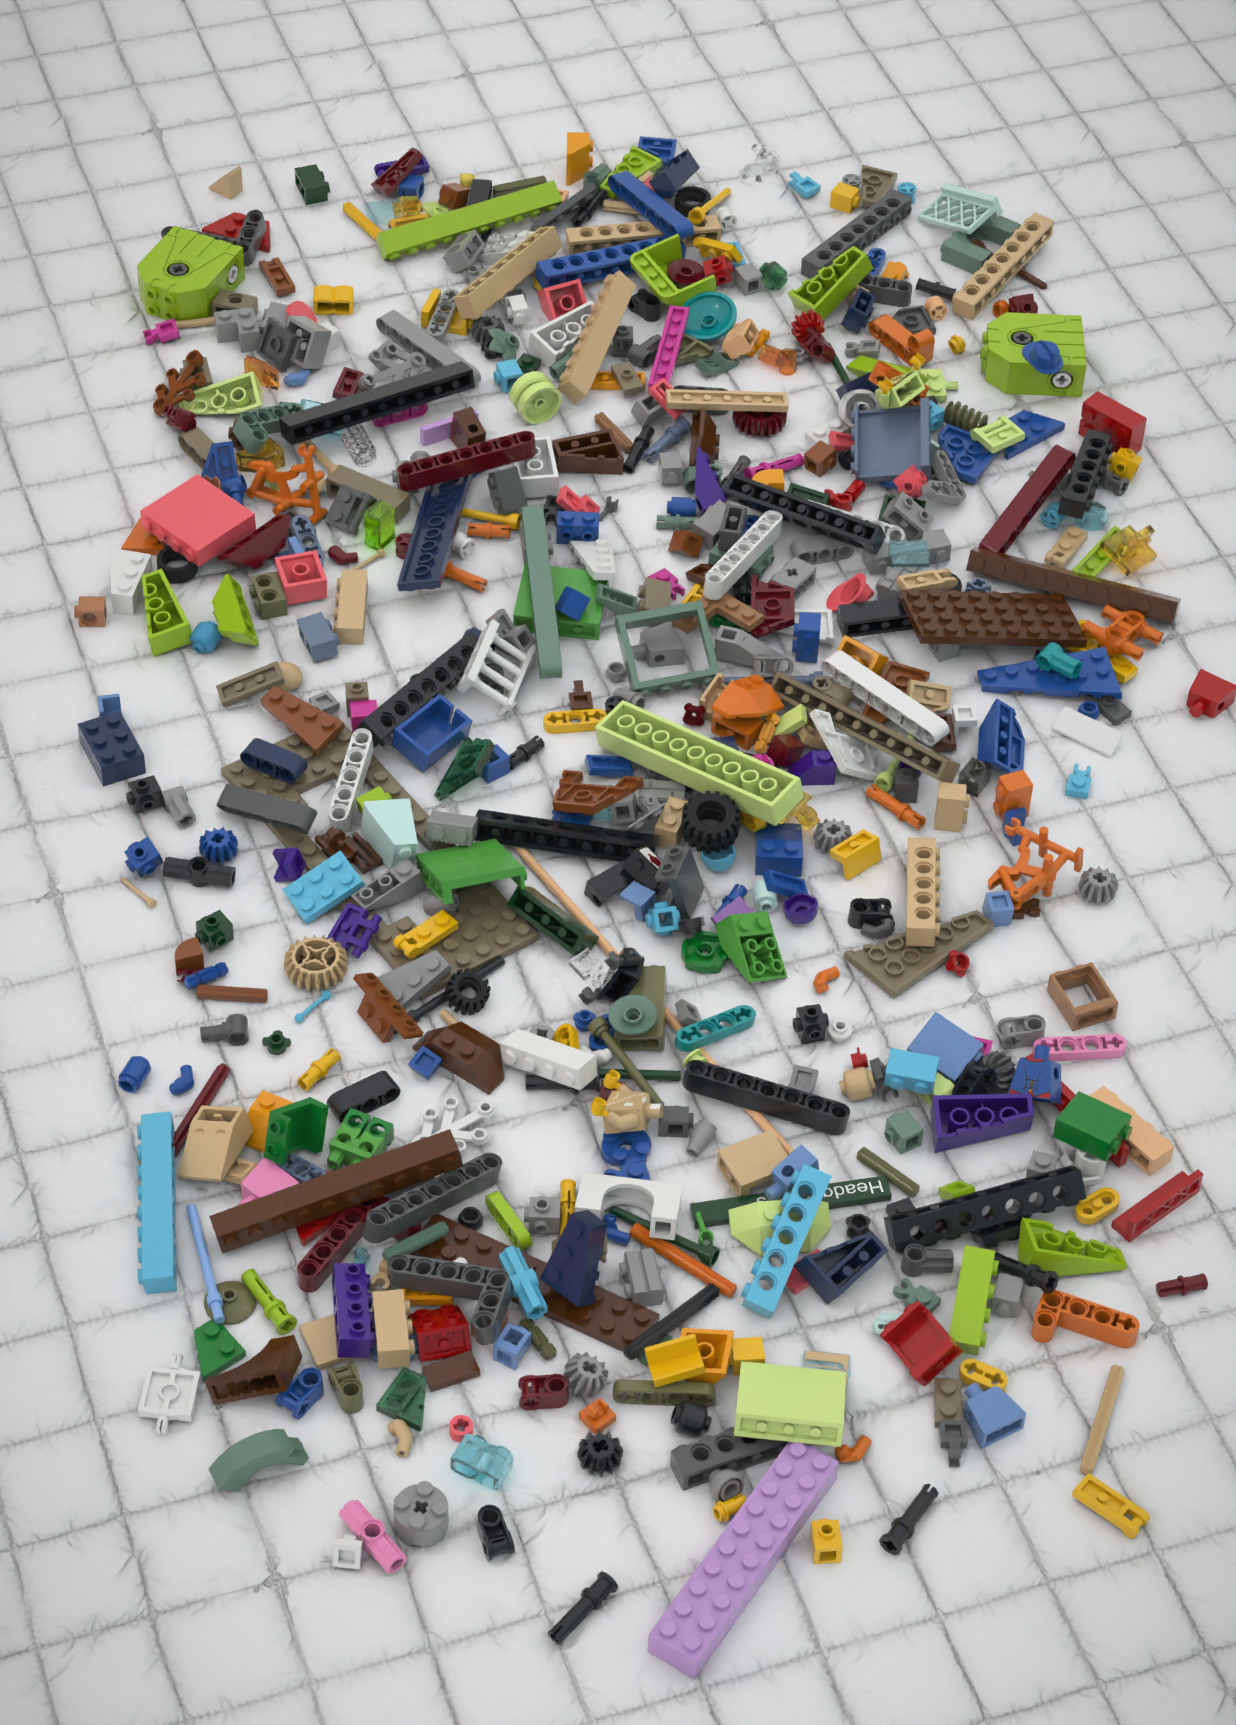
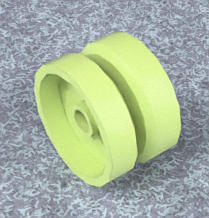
(535, 397)

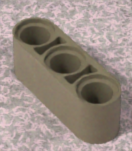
(196, 445)

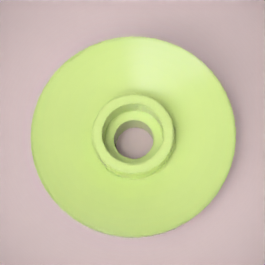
(435, 208)

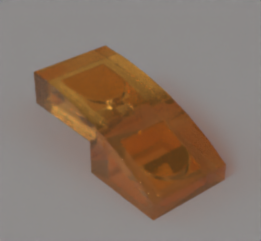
(265, 373)

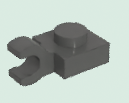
(878, 1071)
(954, 1437)

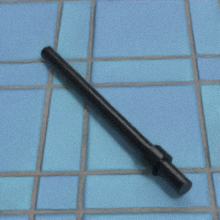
(440, 999)

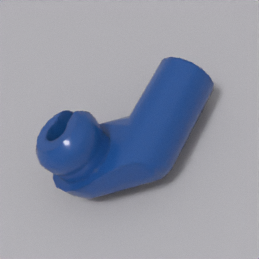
(613, 1233)

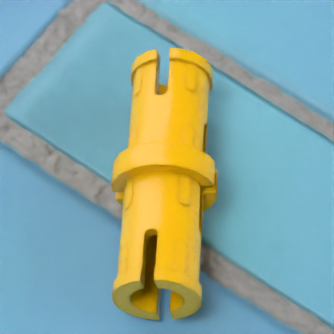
(318, 1069)

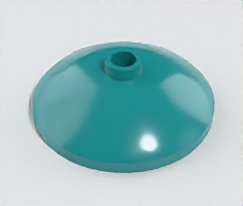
(710, 309)

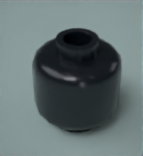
(690, 1418)

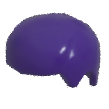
(800, 908)

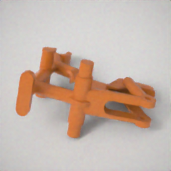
(284, 497)
(1042, 877)

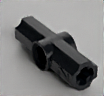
(199, 871)

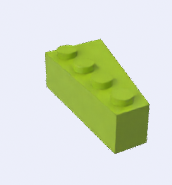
(972, 1297)

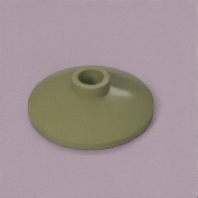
(238, 1307)

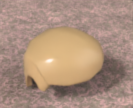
(292, 676)

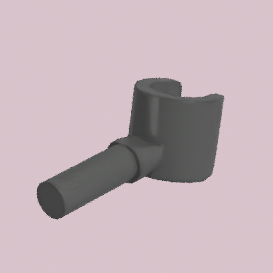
(609, 507)

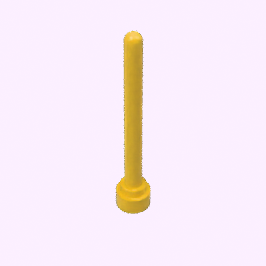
(697, 214)
(512, 519)

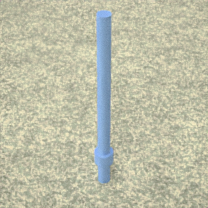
(214, 1298)

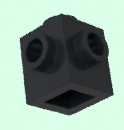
(144, 794)
(810, 1023)

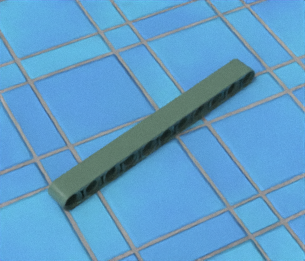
(541, 592)

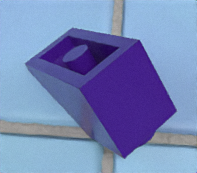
(815, 768)

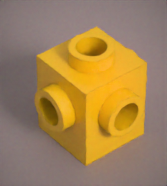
(1124, 463)

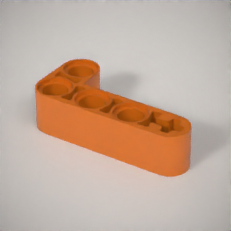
(902, 341)
(1083, 1317)

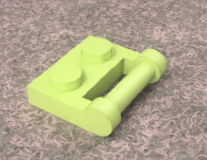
(998, 434)

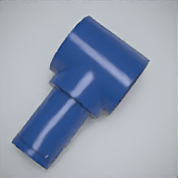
(235, 487)

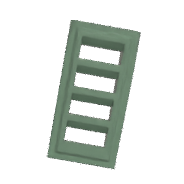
(616, 600)

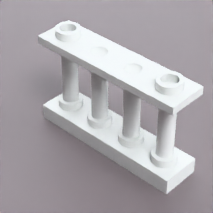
(477, 665)

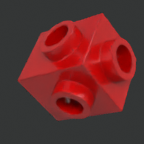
(720, 269)

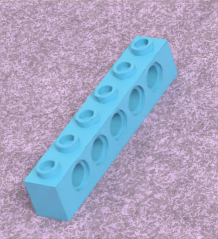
(765, 1301)

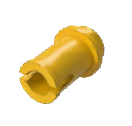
(724, 1510)

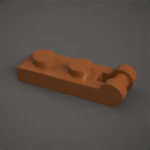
(277, 276)

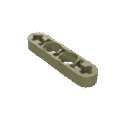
(635, 1392)

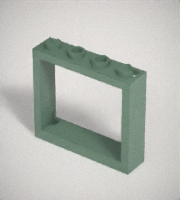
(663, 615)

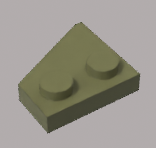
(692, 349)

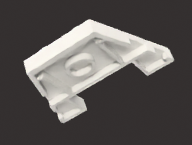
(849, 753)

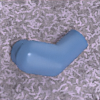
(297, 379)

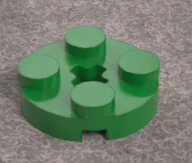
(703, 963)

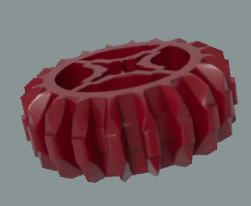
(759, 423)

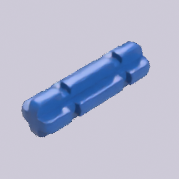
(206, 975)

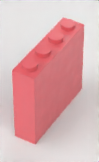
(198, 520)

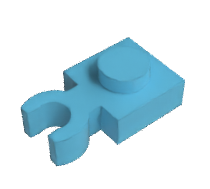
(1079, 783)

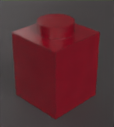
(785, 749)

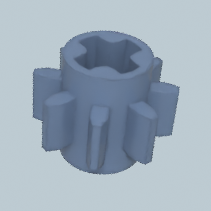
(979, 585)

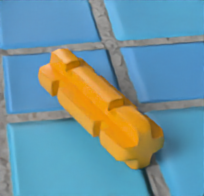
(762, 338)
(766, 733)

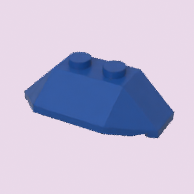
(1001, 739)

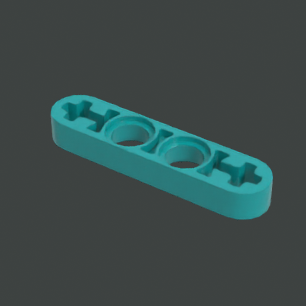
(712, 1024)

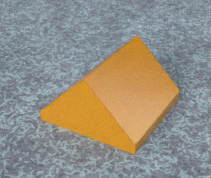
(715, 1352)

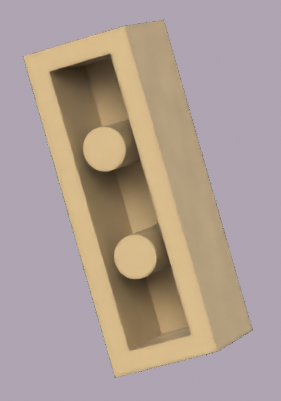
(392, 1329)

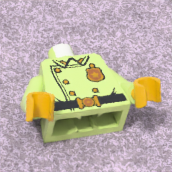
(902, 388)

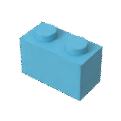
(911, 1071)

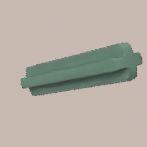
(417, 1240)

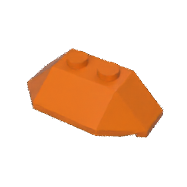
(747, 699)

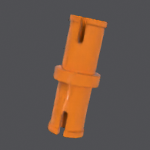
(489, 530)

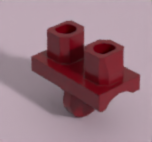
(179, 418)

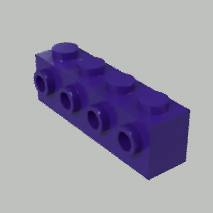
(351, 1310)

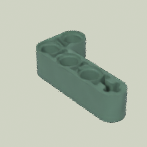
(256, 424)

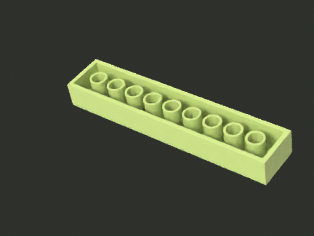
(699, 762)

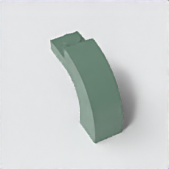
(253, 1454)

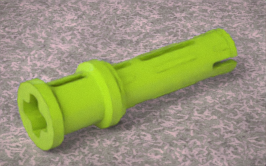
(273, 1308)

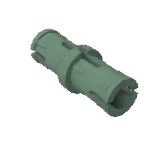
(676, 522)

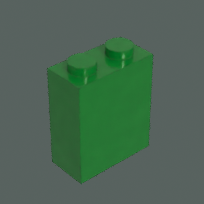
(1093, 1126)

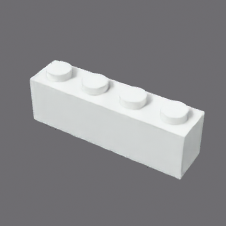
(549, 1059)

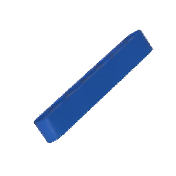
(650, 205)

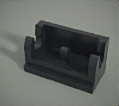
(608, 883)

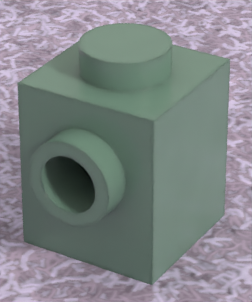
(903, 1132)

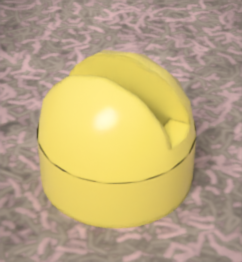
(466, 179)

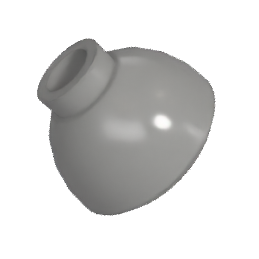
(725, 1484)

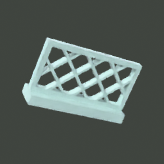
(964, 200)

